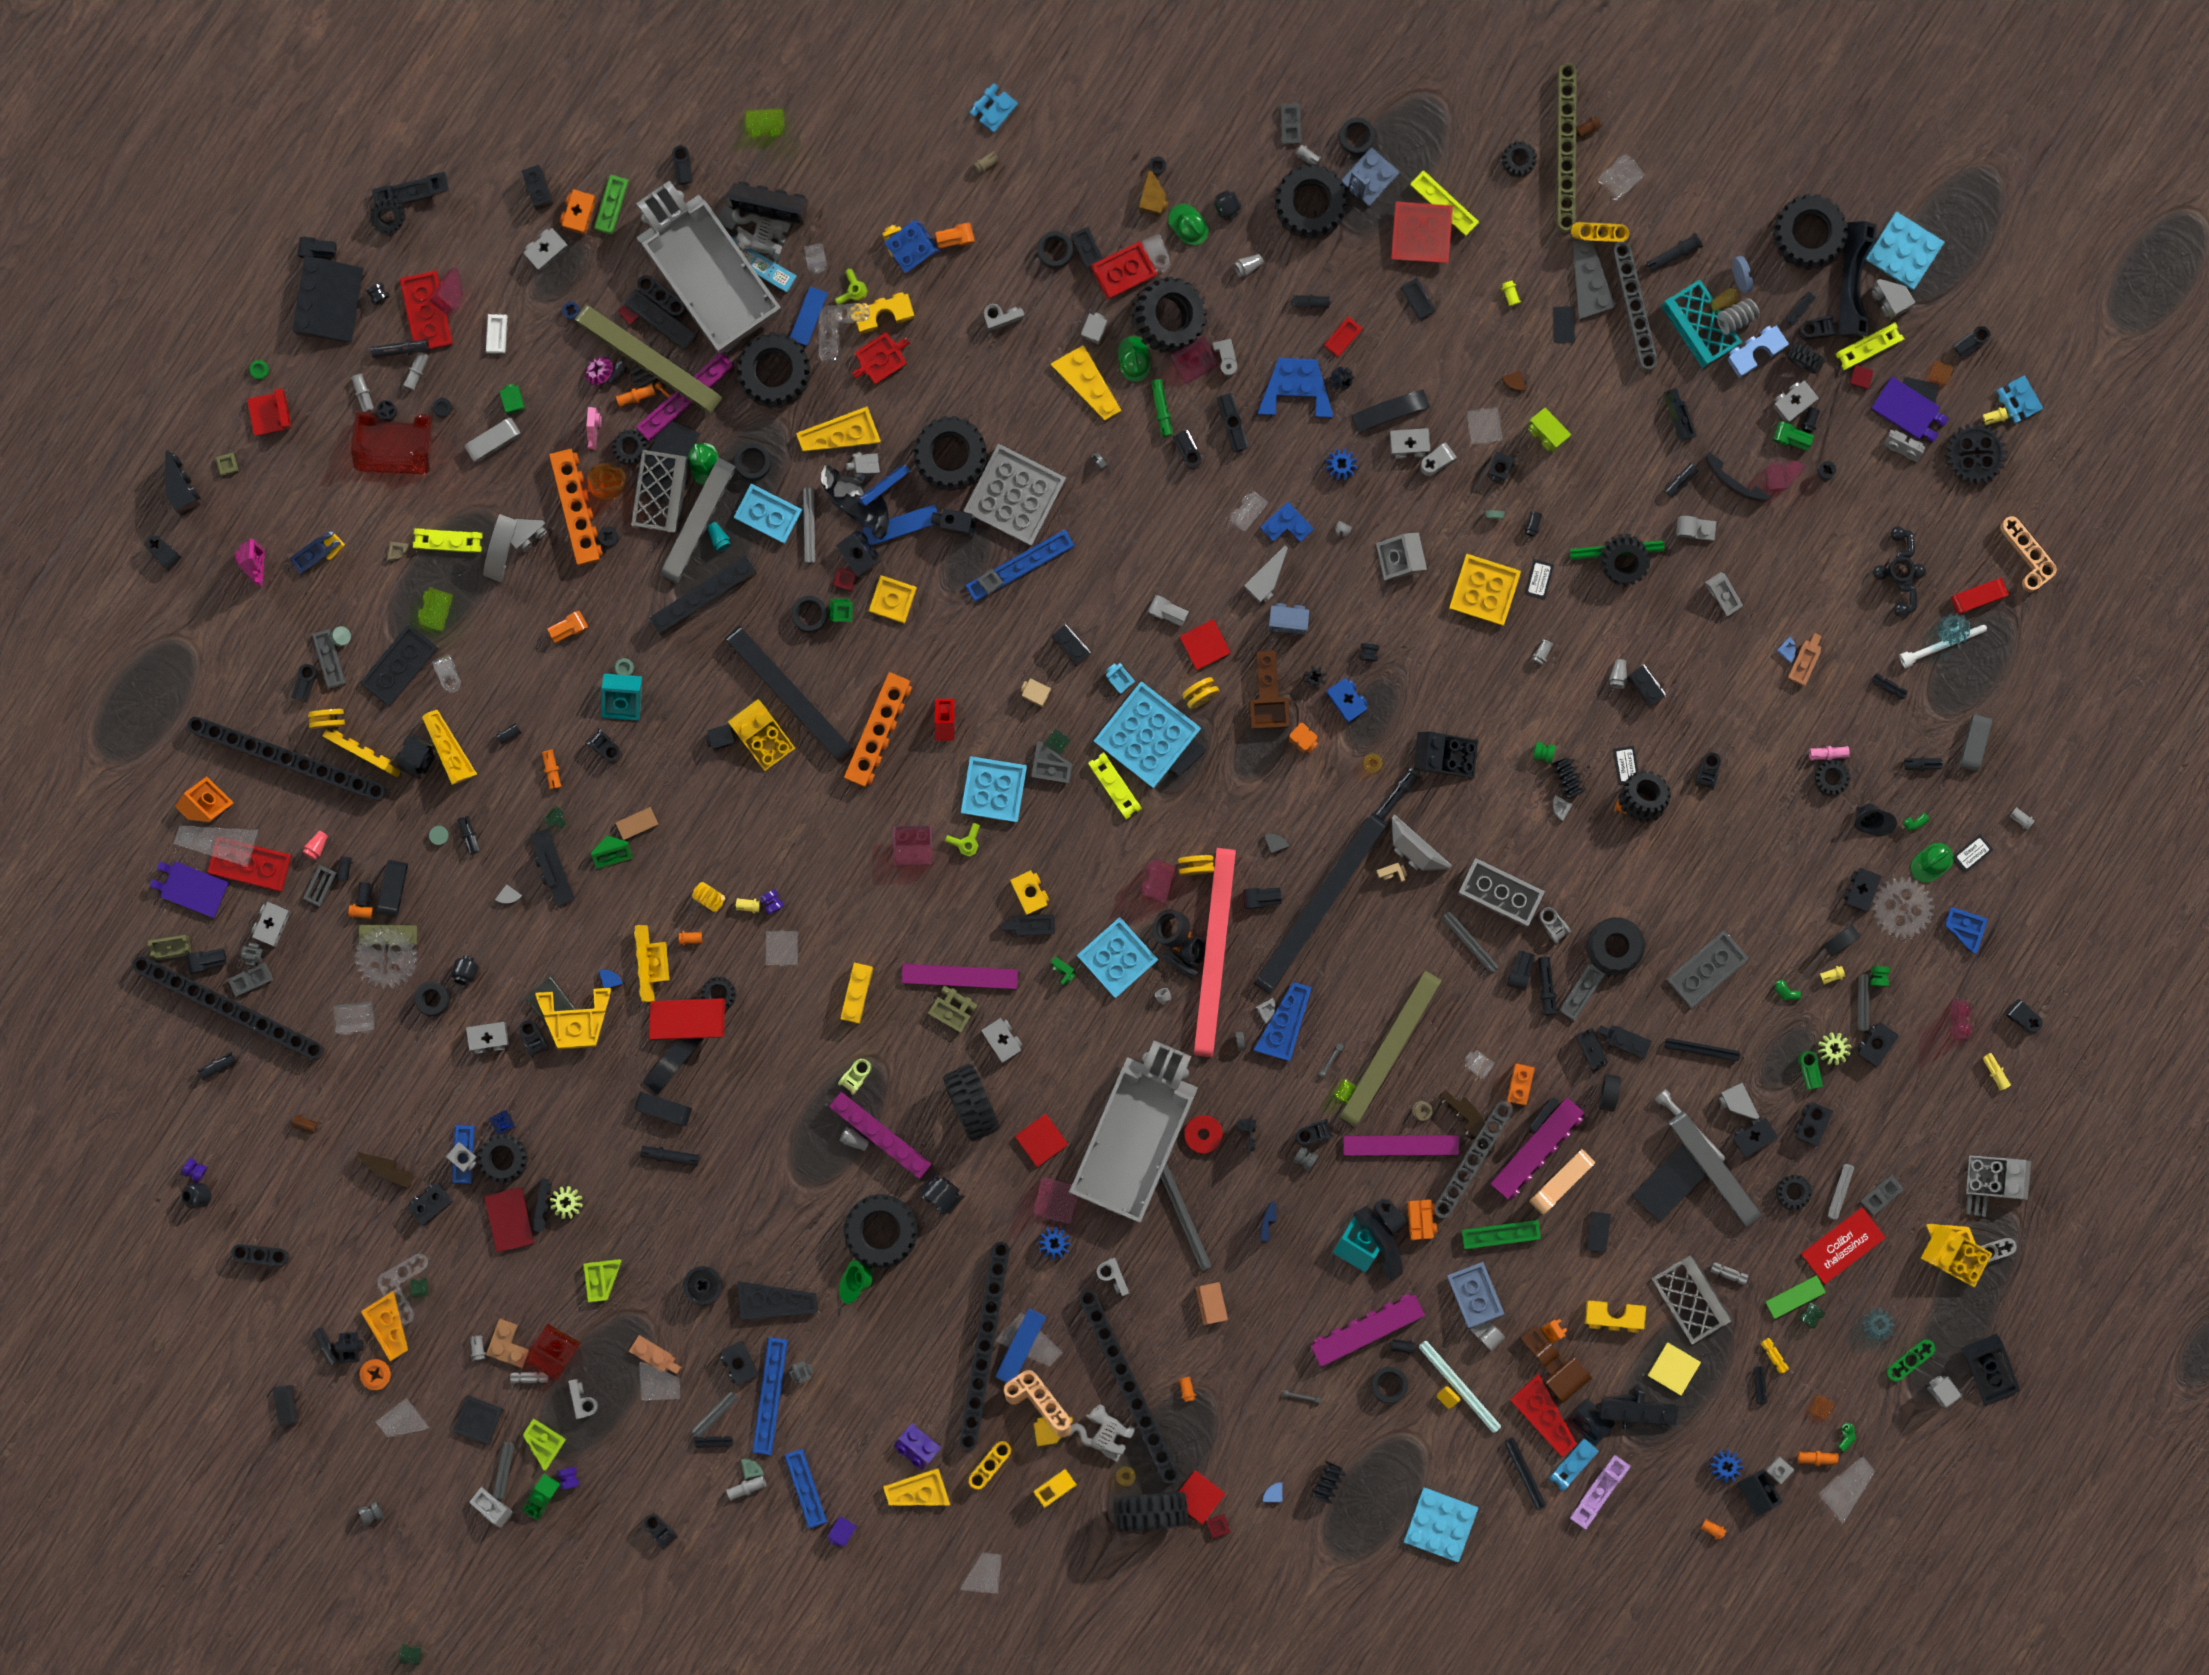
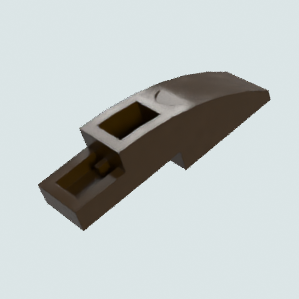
(1466, 1111)

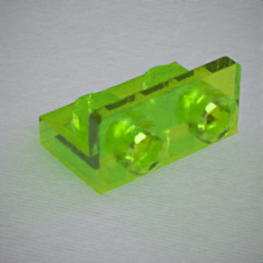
(765, 121)
(435, 609)

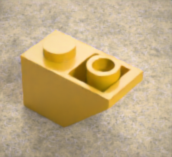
(1044, 1433)
(1054, 1488)

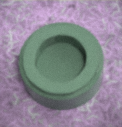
(1492, 514)
(340, 636)
(624, 667)
(439, 835)

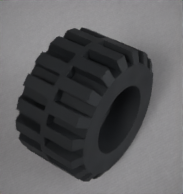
(1629, 573)
(1636, 806)
(487, 1151)

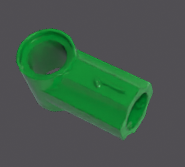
(1788, 435)
(1810, 1072)

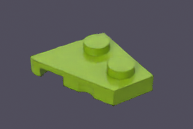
(600, 1279)
(543, 1442)

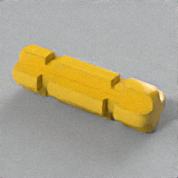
(1774, 1355)

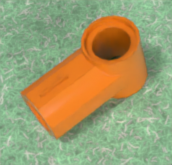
(959, 235)
(572, 625)

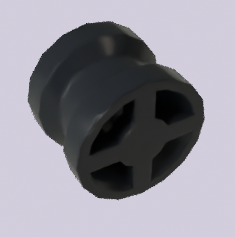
(377, 293)
(386, 406)
(611, 539)
(1369, 652)

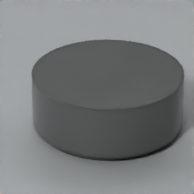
(1240, 1041)

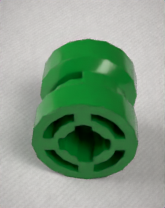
(1542, 752)
(1880, 971)

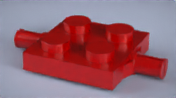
(880, 358)

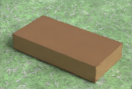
(637, 823)

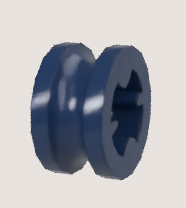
(576, 308)

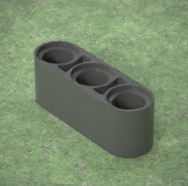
(1975, 742)

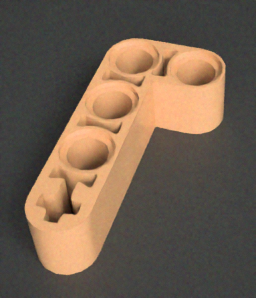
(2024, 551)
(1562, 1181)
(1042, 1405)

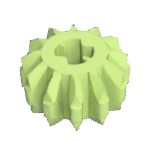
(1839, 1045)
(569, 1208)

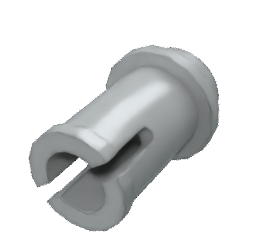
(1306, 154)
(1542, 652)
(2022, 818)
(477, 1348)

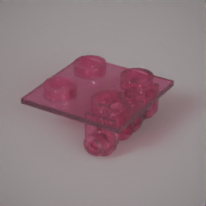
(1962, 1011)

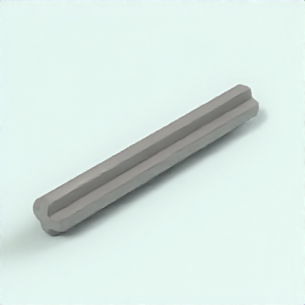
(809, 525)

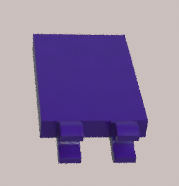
(1908, 410)
(191, 888)

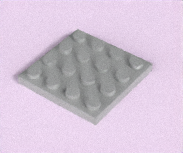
(1014, 494)

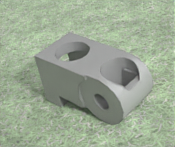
(1227, 356)

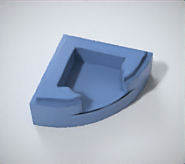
(1788, 650)
(1273, 1493)

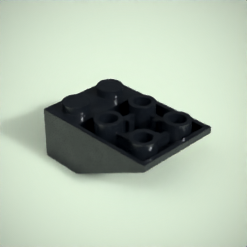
(178, 490)
(1445, 754)

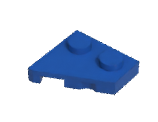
(1966, 927)

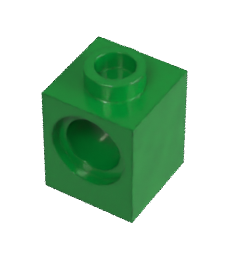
(512, 399)
(840, 610)

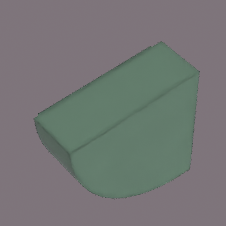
(751, 1468)

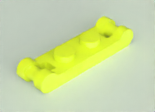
(1869, 346)
(447, 540)
(1114, 786)

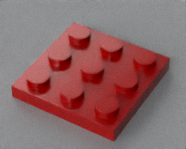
(1422, 232)

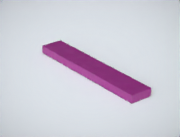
(677, 404)
(959, 976)
(1400, 1145)

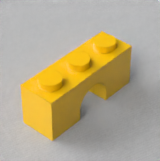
(898, 306)
(856, 993)
(1632, 1318)

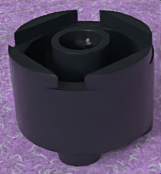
(415, 756)
(941, 1193)
(691, 1285)

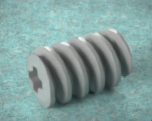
(1737, 315)

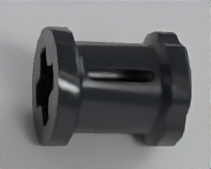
(1827, 464)

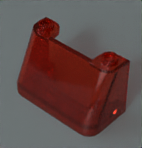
(392, 446)

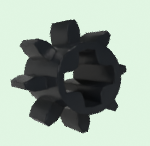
(1341, 378)
(1312, 682)

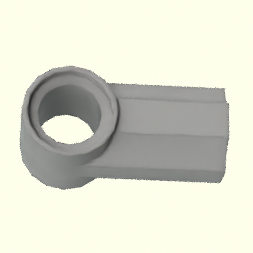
(1163, 609)

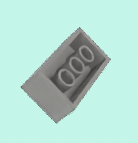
(1501, 892)

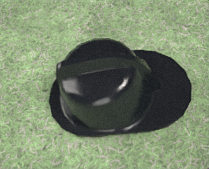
(1874, 820)

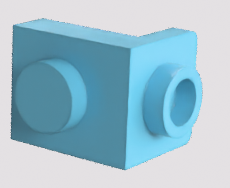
(1119, 677)

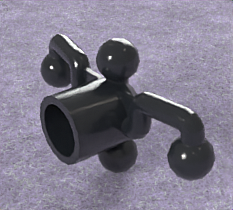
(1903, 584)

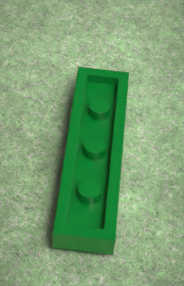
(1501, 1234)

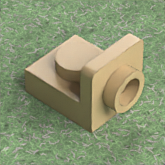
(1388, 872)

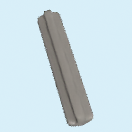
(1840, 1192)

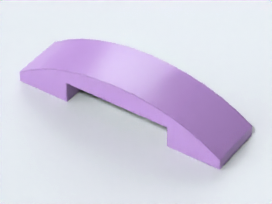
(1599, 1491)

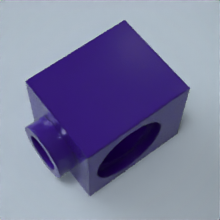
(841, 1532)

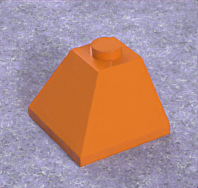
(203, 801)

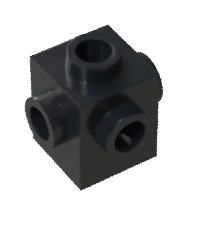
(349, 1347)

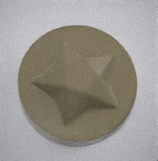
(1422, 1110)

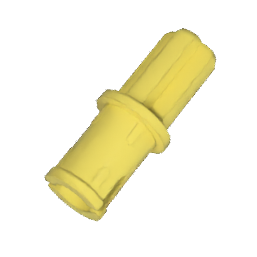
(1996, 1072)

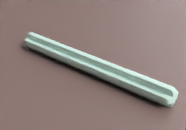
(1459, 1386)

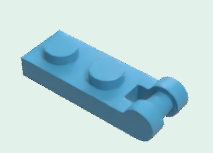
(1574, 1464)

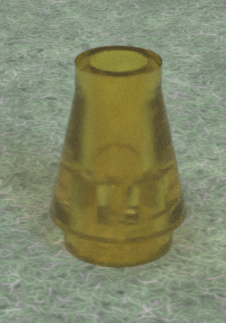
(1726, 299)

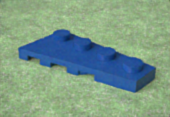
(1284, 1026)

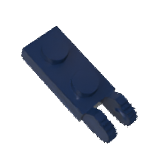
(313, 553)

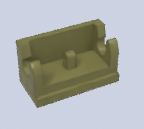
(169, 947)

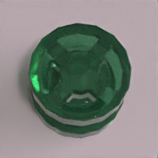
(419, 1287)

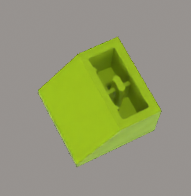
(1549, 430)

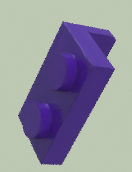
(916, 1447)

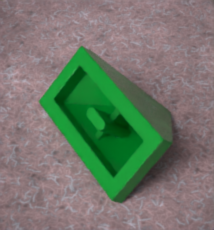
(610, 852)

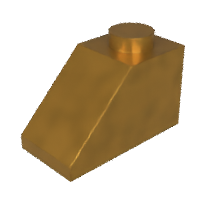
(1153, 196)

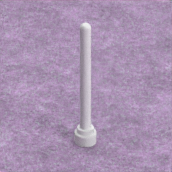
(1907, 659)

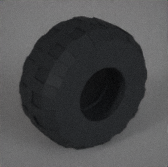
(1633, 938)

